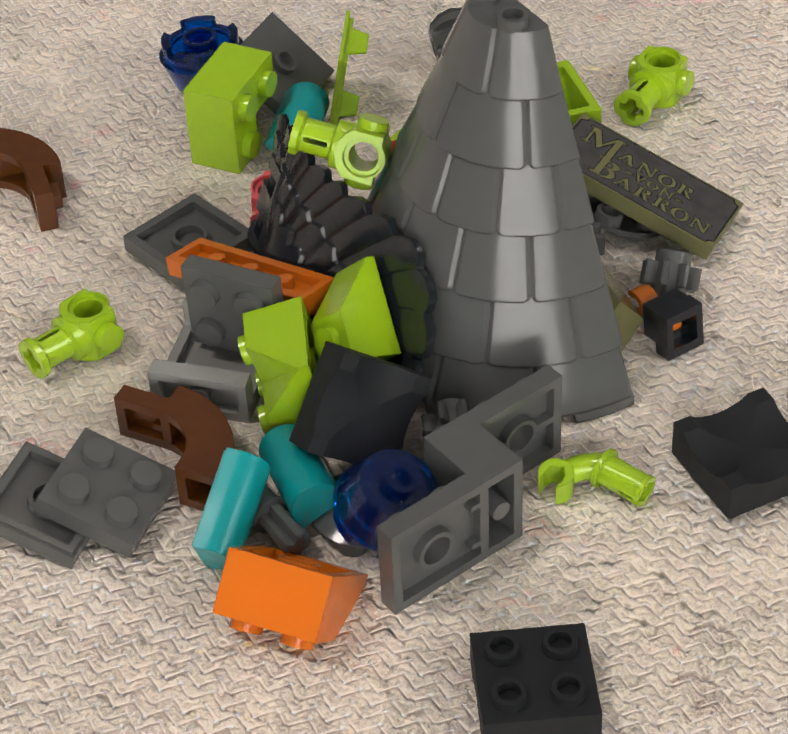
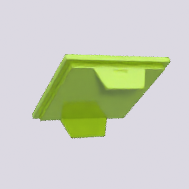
(352, 43)

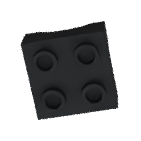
(357, 405)
(737, 453)
(535, 681)

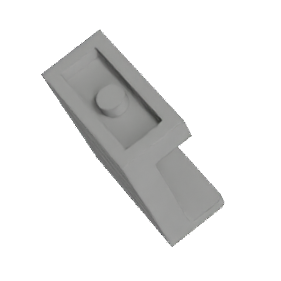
(208, 371)

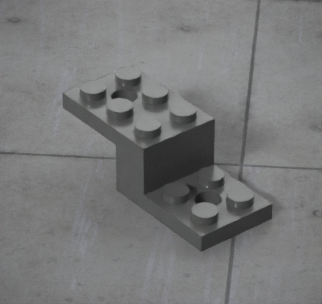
(478, 491)

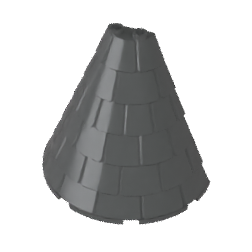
(505, 220)

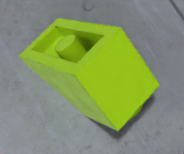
(356, 313)

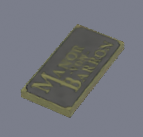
(652, 189)

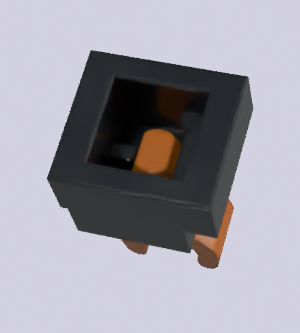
(670, 320)

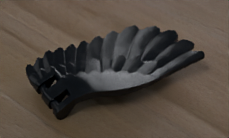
(323, 229)

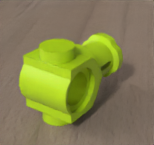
(656, 81)
(339, 142)
(81, 332)

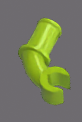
(601, 470)

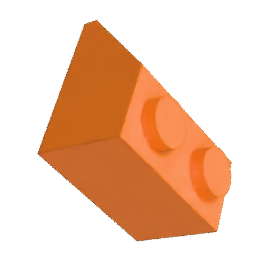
(286, 595)

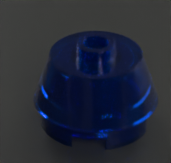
(192, 46)
(377, 489)

